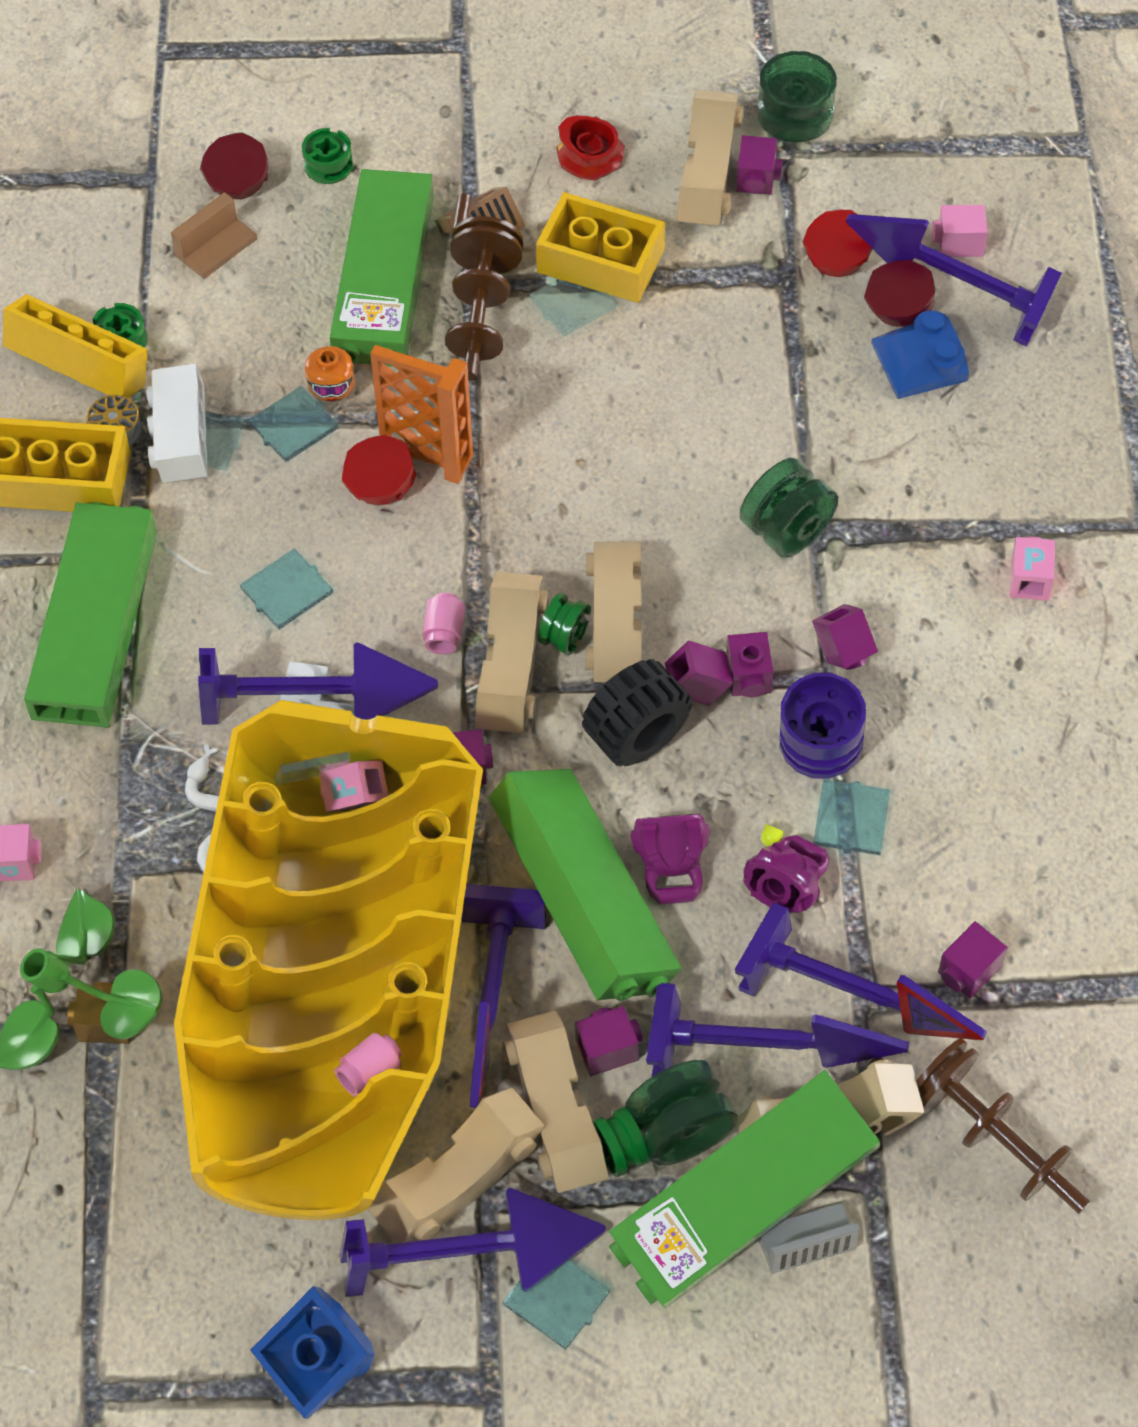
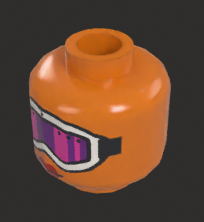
(329, 373)

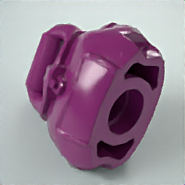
(671, 849)
(787, 873)

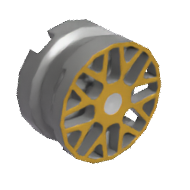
(117, 411)

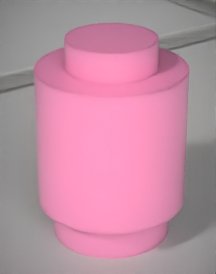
(443, 623)
(367, 1060)

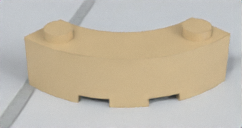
(707, 170)
(616, 597)
(508, 671)
(546, 1070)
(882, 1095)
(483, 1150)

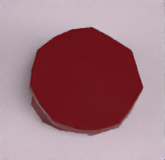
(235, 165)
(900, 292)

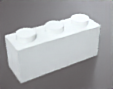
(177, 423)

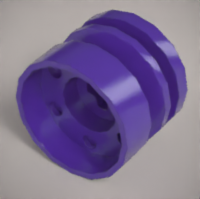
(825, 706)

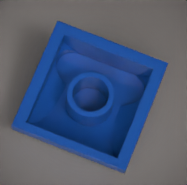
(922, 355)
(314, 1351)

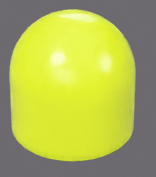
(771, 835)

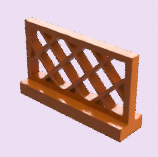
(450, 416)

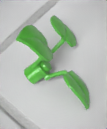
(85, 931)

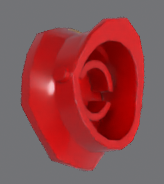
(589, 147)
(835, 245)
(379, 470)

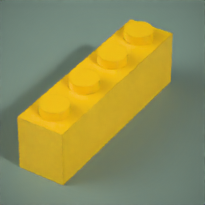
(74, 347)

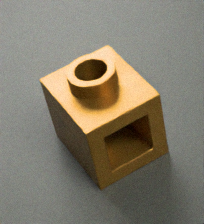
(85, 1016)

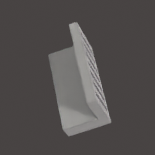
(809, 1238)

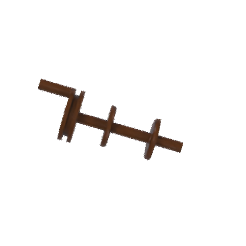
(486, 250)
(943, 1079)

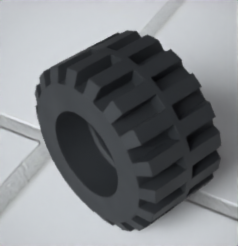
(636, 712)

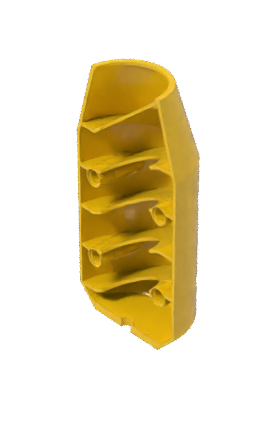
(308, 946)

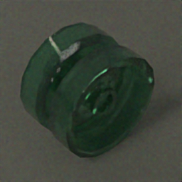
(796, 96)
(788, 507)
(681, 1112)

